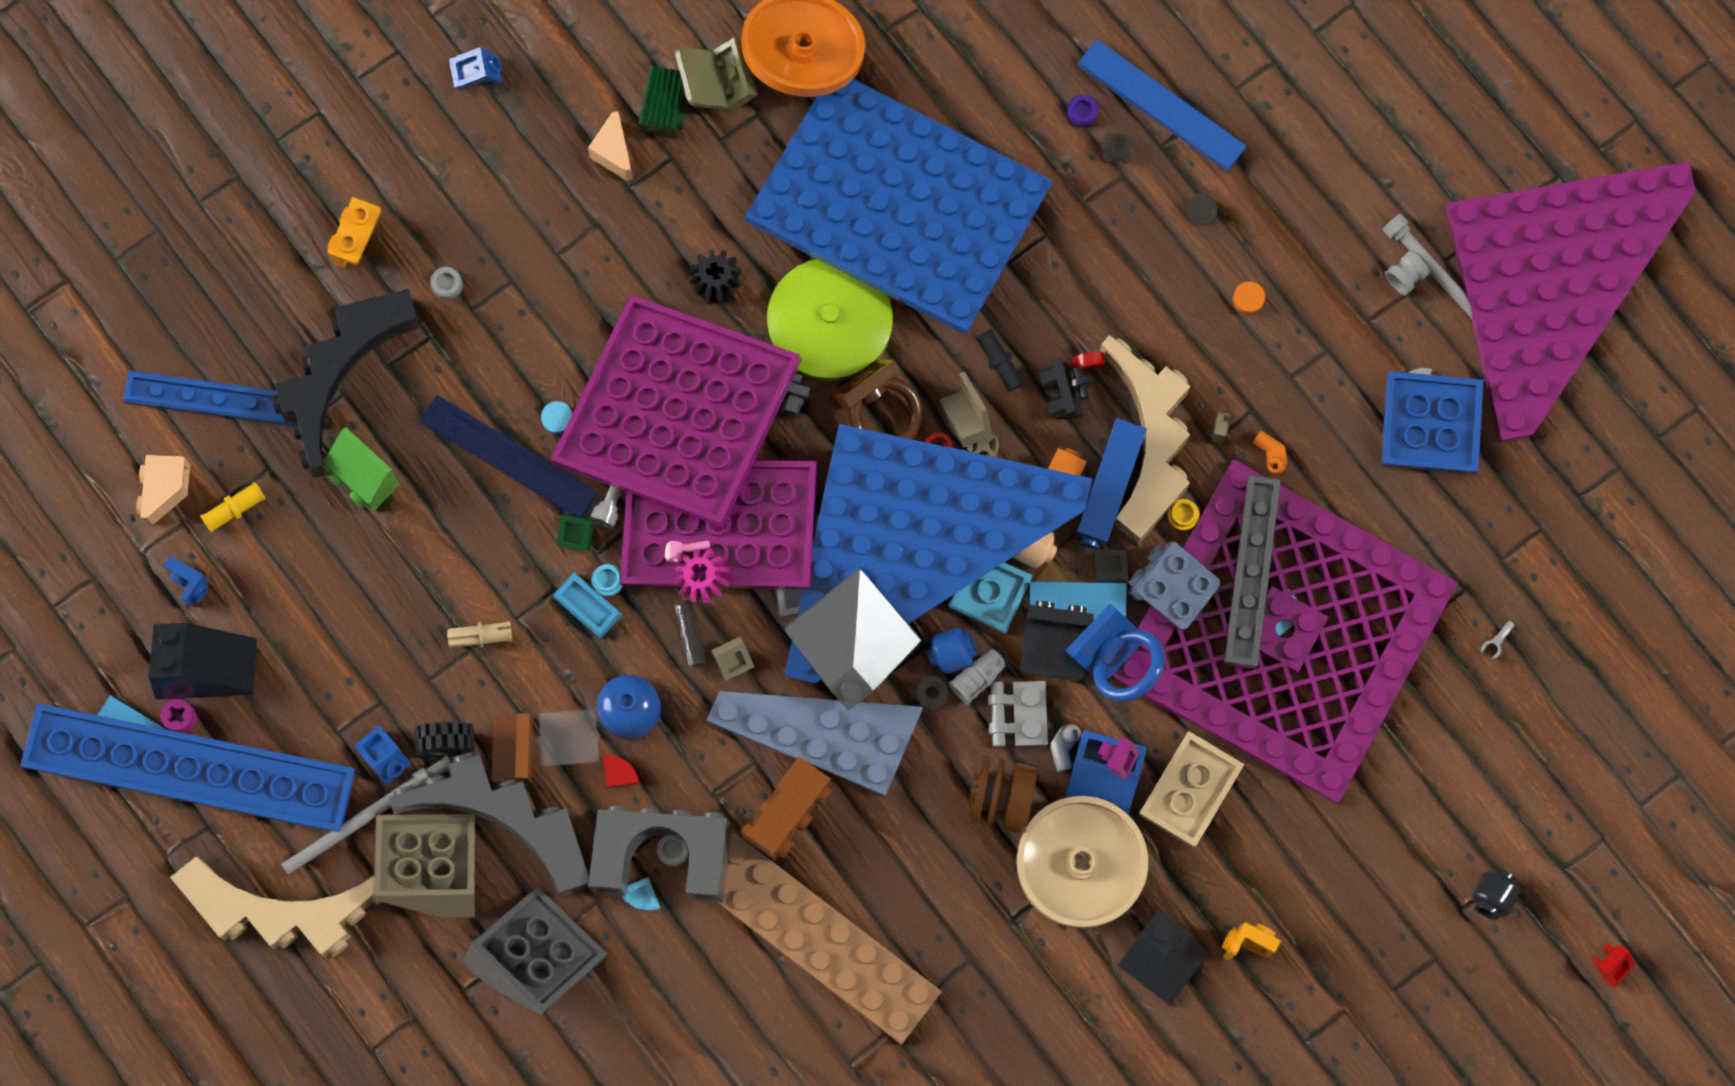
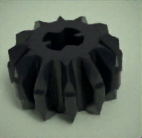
(726, 270)

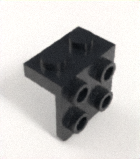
(1048, 636)

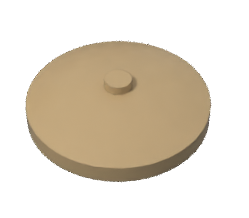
(1082, 862)

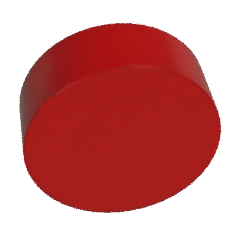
(1089, 360)

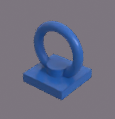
(1108, 645)

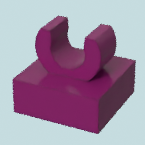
(1119, 758)

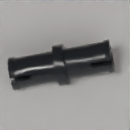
(1000, 360)

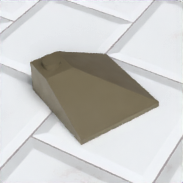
(426, 863)

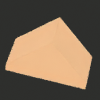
(610, 148)

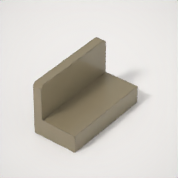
(967, 413)

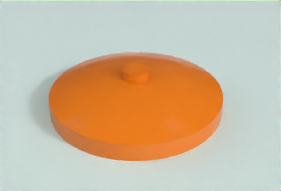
(803, 46)

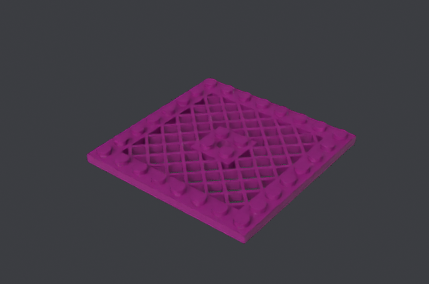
(1351, 544)

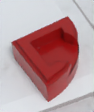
(619, 772)

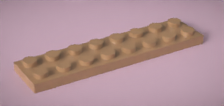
(824, 942)

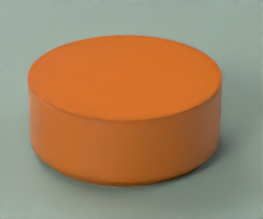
(1248, 298)

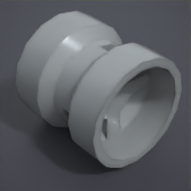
(1407, 273)

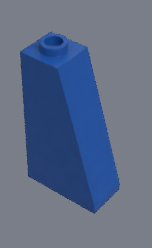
(1110, 484)

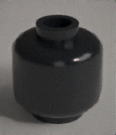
(1495, 894)

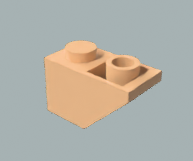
(164, 486)

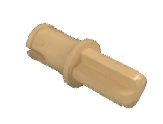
(479, 634)

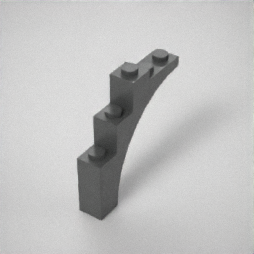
(469, 791)

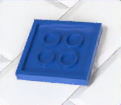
(1432, 422)

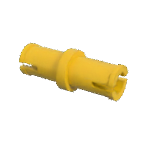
(232, 507)

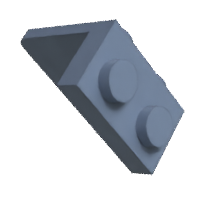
(1173, 584)

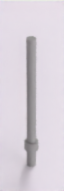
(362, 818)

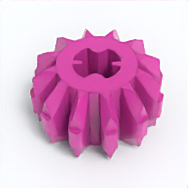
(691, 583)

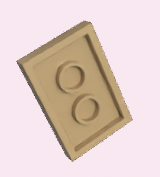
(1191, 789)

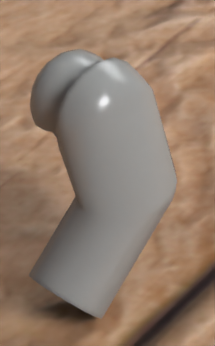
(1062, 744)

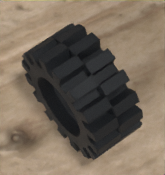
(444, 739)

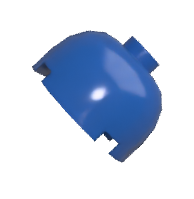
(628, 707)

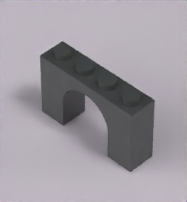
(621, 833)

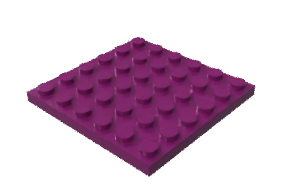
(676, 410)

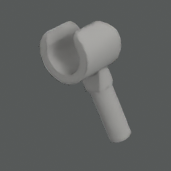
(1498, 640)

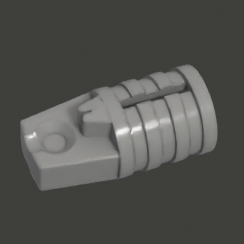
(977, 676)

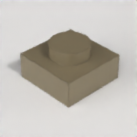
(732, 658)

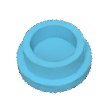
(606, 580)

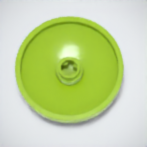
(829, 321)

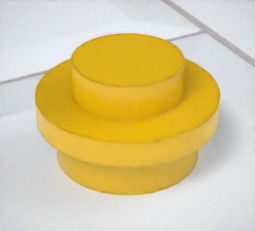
(1183, 514)

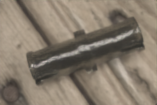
(690, 633)

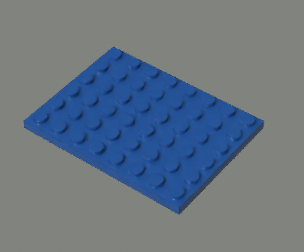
(899, 203)

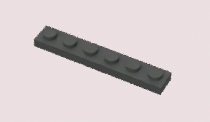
(1252, 572)

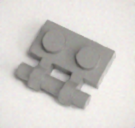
(1029, 714)

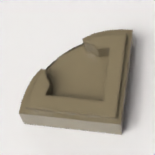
(1220, 427)

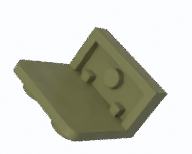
(716, 77)

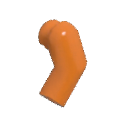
(1275, 452)

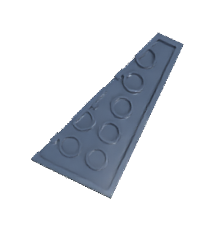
(851, 744)

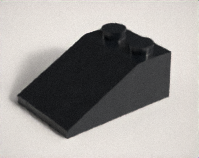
(200, 662)

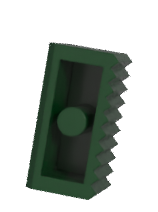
(663, 103)

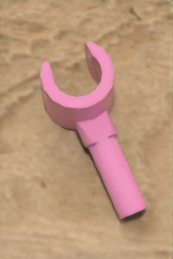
(675, 549)

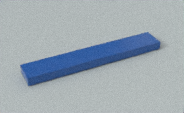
(1161, 105)
(201, 397)

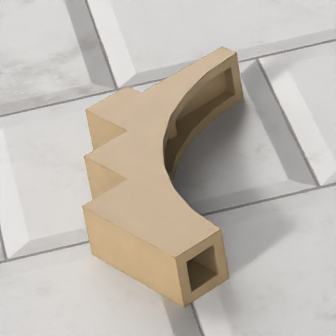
(1155, 399)
(277, 921)

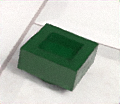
(575, 532)

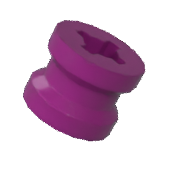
(183, 721)

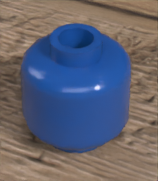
(952, 650)

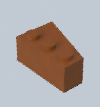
(787, 810)

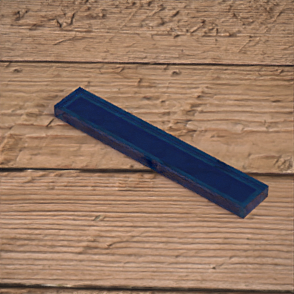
(508, 457)

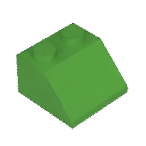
(360, 471)

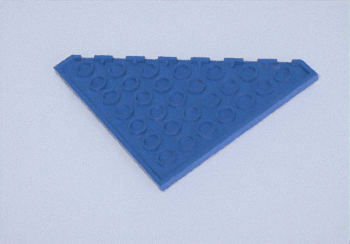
(926, 520)

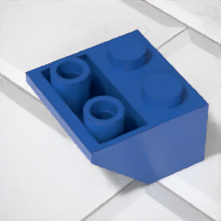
(1094, 779)

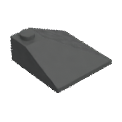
(853, 638)
(533, 953)

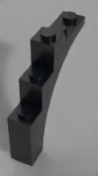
(357, 331)

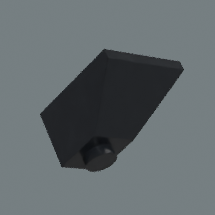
(1163, 957)

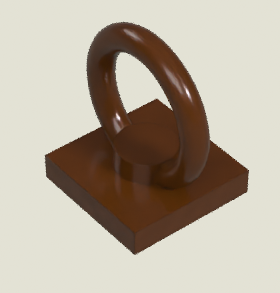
(871, 385)

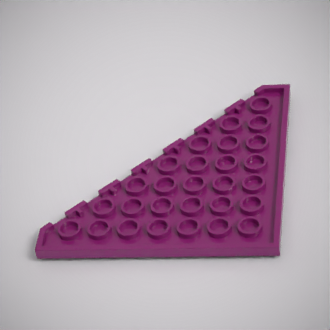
(1551, 273)

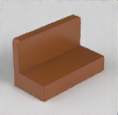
(512, 749)

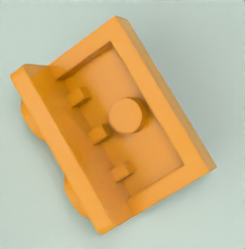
(353, 233)
(1255, 939)

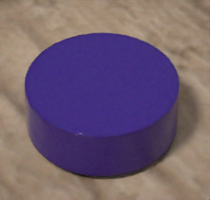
(1082, 110)

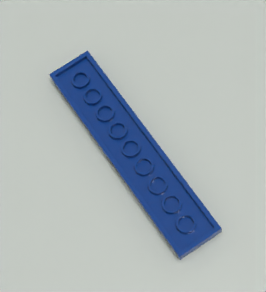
(188, 768)

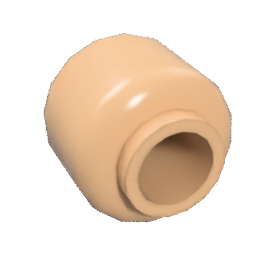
(1038, 552)

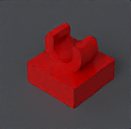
(1615, 966)

